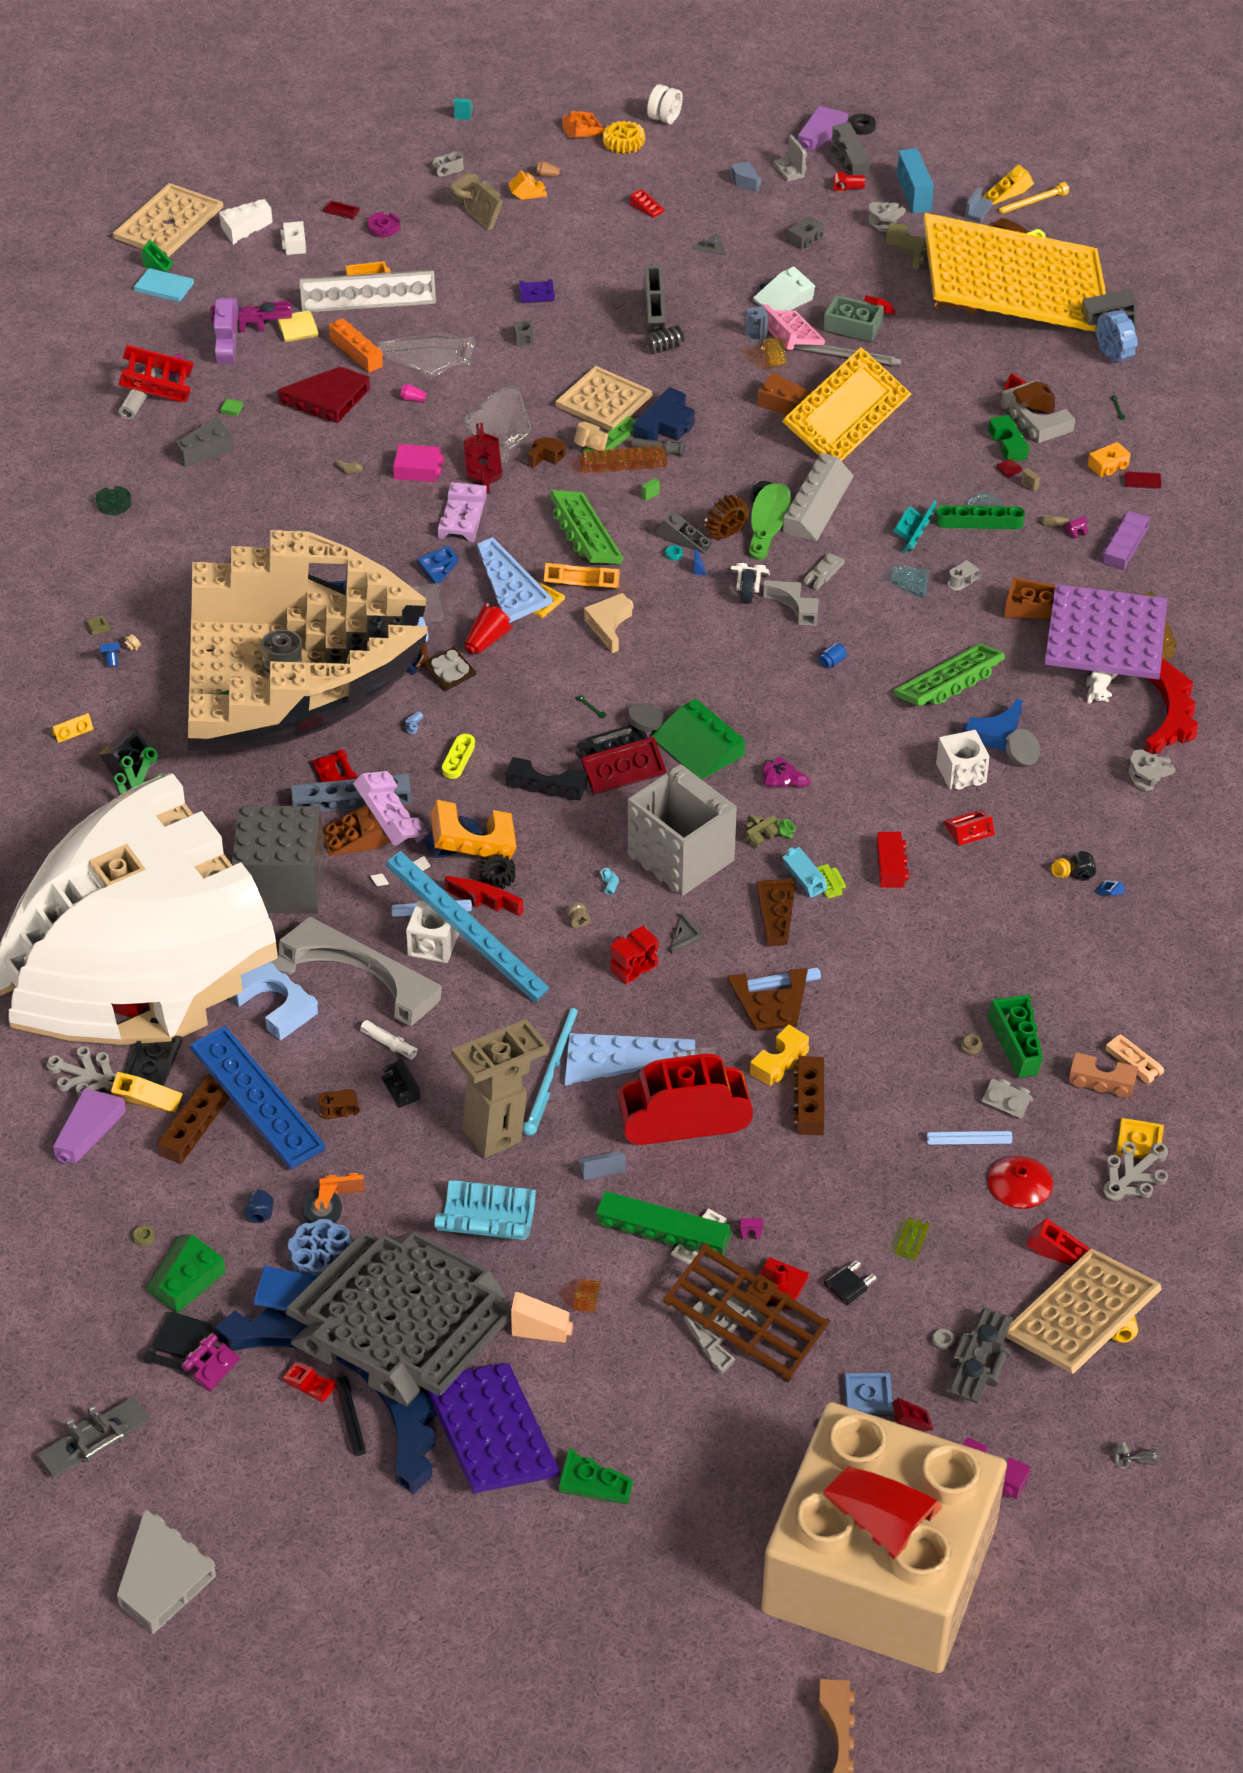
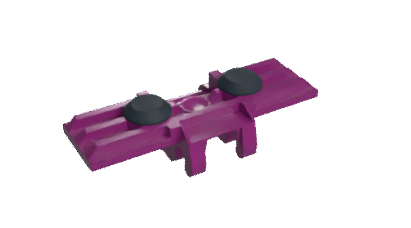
(258, 314)

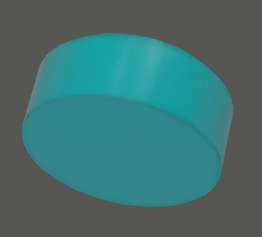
(673, 552)

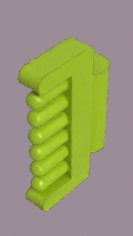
(833, 881)

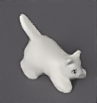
(1098, 683)

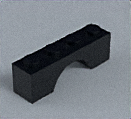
(569, 784)

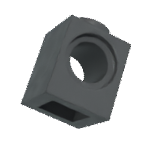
(523, 333)

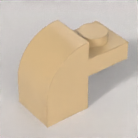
(590, 436)

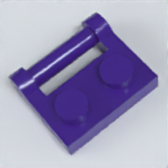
(537, 291)

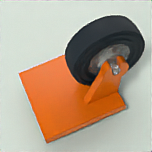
(324, 1201)

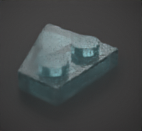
(911, 579)

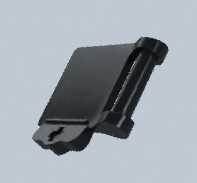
(178, 1337)

